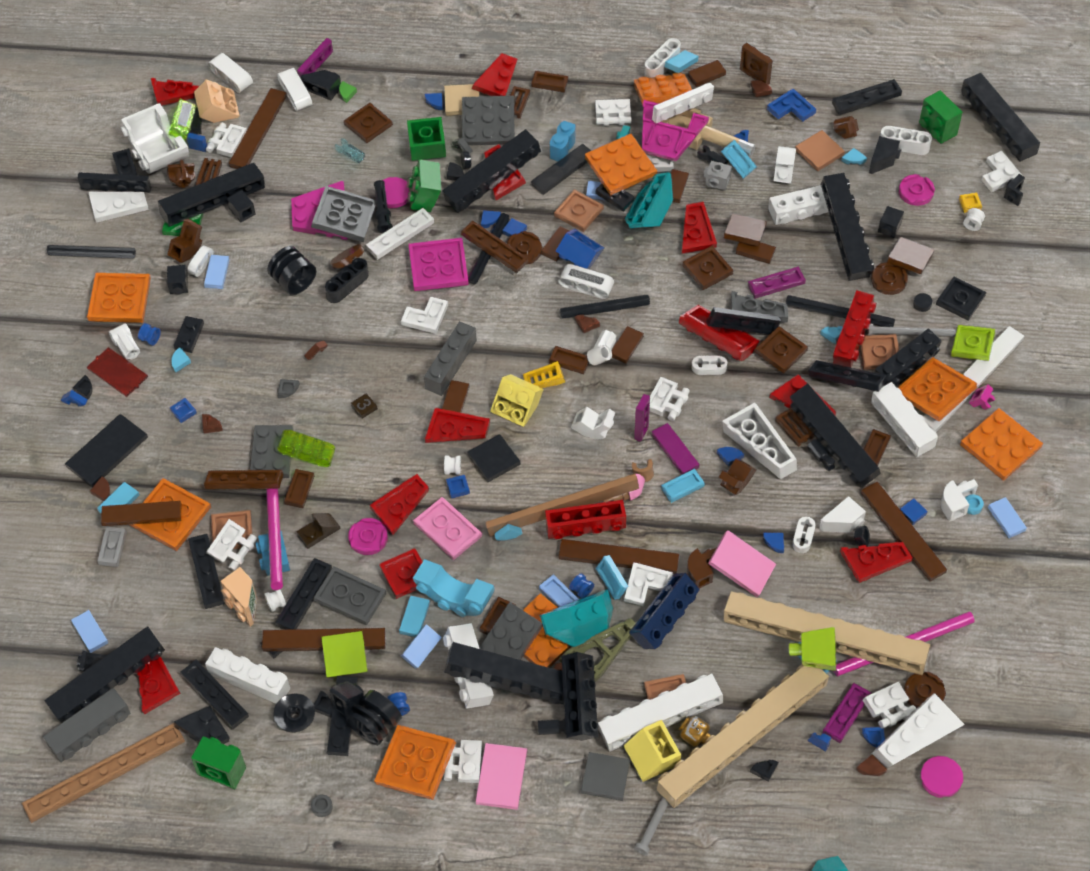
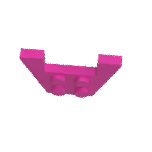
(666, 139)
(304, 210)

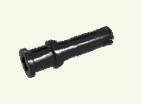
(383, 213)

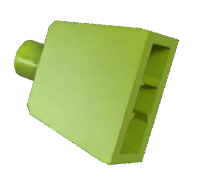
(816, 649)

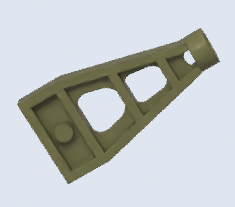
(609, 655)

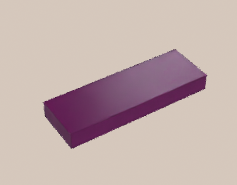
(317, 58)
(776, 282)
(642, 417)
(675, 449)
(846, 713)

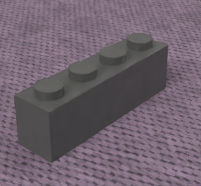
(450, 358)
(87, 725)

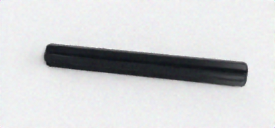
(91, 251)
(484, 257)
(605, 306)

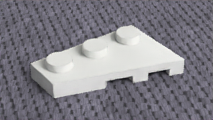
(116, 204)

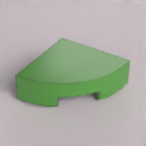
(347, 91)

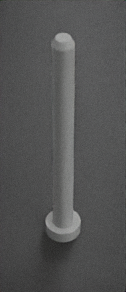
(908, 331)
(642, 847)

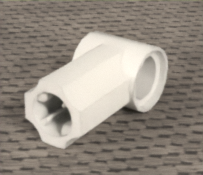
(123, 338)
(602, 348)

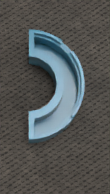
(452, 593)

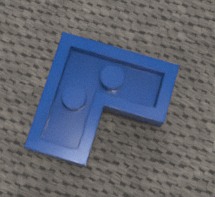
(791, 102)

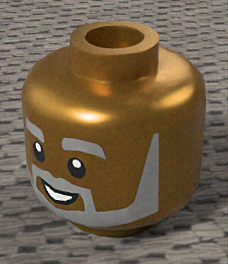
(694, 731)

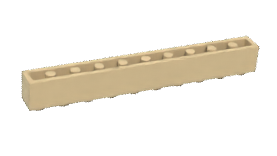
(849, 638)
(740, 734)

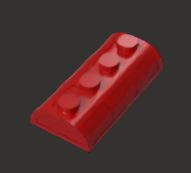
(734, 342)

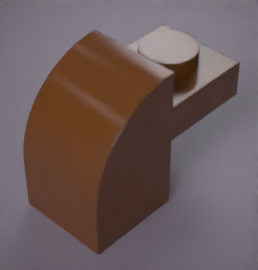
(187, 244)
(737, 476)
(699, 569)

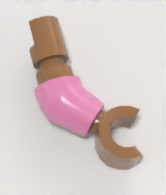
(643, 475)

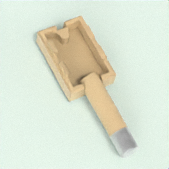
(708, 133)

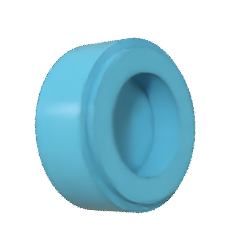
(975, 504)

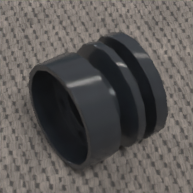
(291, 270)
(374, 717)

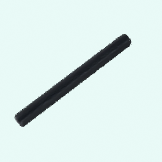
(834, 310)

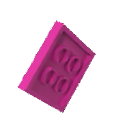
(438, 264)

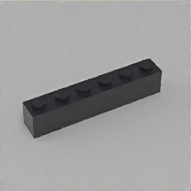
(1000, 117)
(491, 171)
(210, 194)
(847, 227)
(835, 435)
(505, 673)
(105, 674)

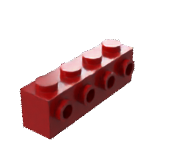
(853, 329)
(585, 519)

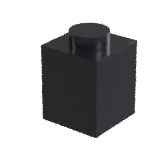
(241, 206)
(890, 222)
(177, 279)

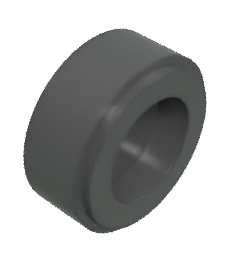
(321, 805)

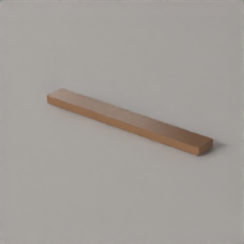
(584, 497)
(102, 772)

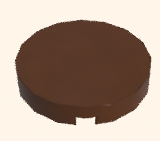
(526, 244)
(347, 256)
(889, 278)
(923, 686)

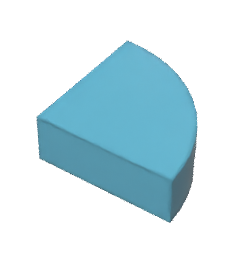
(854, 157)
(831, 333)
(179, 360)
(508, 532)

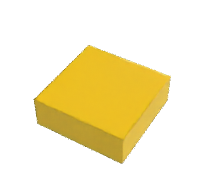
(970, 201)

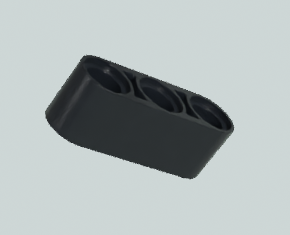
(346, 280)

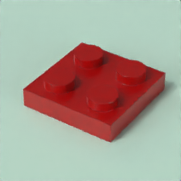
(400, 572)

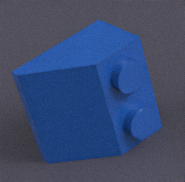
(579, 249)

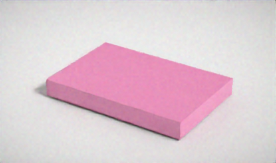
(447, 528)
(742, 563)
(501, 776)

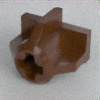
(846, 127)
(181, 173)

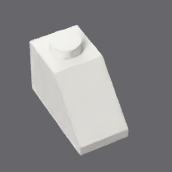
(843, 517)

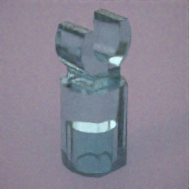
(350, 151)

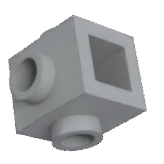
(717, 175)

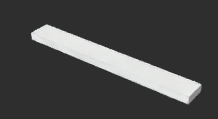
(983, 369)

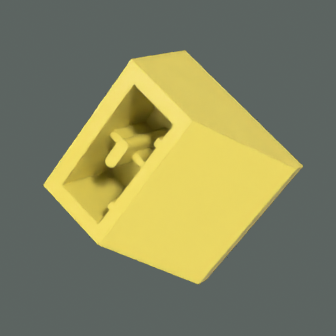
(516, 399)
(652, 751)

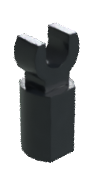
(711, 156)
(821, 454)
(552, 726)

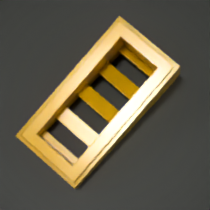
(548, 369)

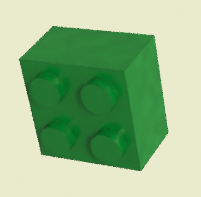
(940, 117)
(426, 138)
(424, 185)
(219, 762)

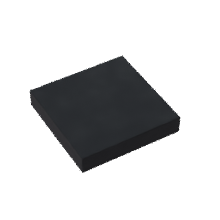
(961, 298)
(494, 458)

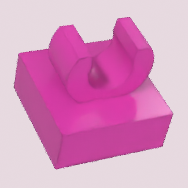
(981, 397)

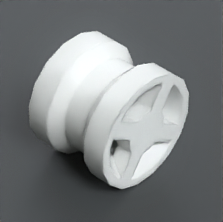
(974, 219)
(452, 465)
(275, 600)

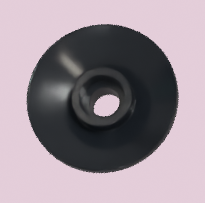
(291, 705)

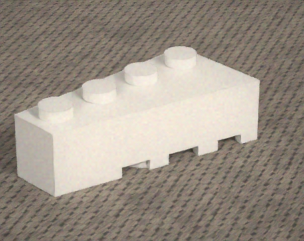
(760, 439)
(924, 726)

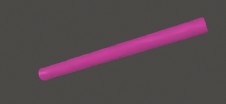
(274, 539)
(923, 635)

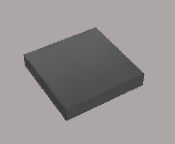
(605, 776)

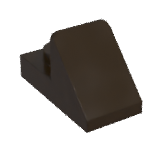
(321, 527)

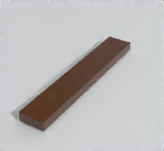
(258, 128)
(903, 531)
(621, 556)
(312, 638)

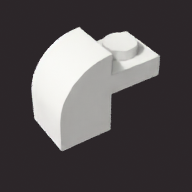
(784, 164)
(592, 424)
(953, 498)

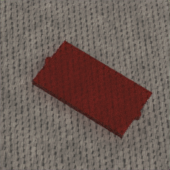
(117, 372)

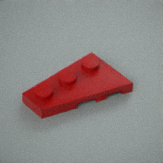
(497, 77)
(455, 426)
(399, 503)

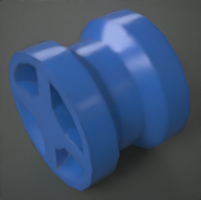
(149, 334)
(581, 586)
(399, 700)

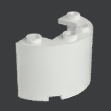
(150, 139)

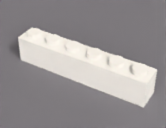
(668, 707)

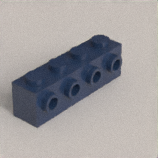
(664, 611)

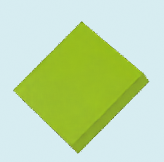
(973, 342)
(344, 654)

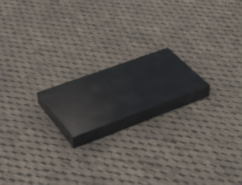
(106, 450)

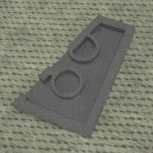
(753, 305)

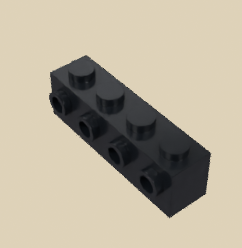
(910, 357)
(579, 696)

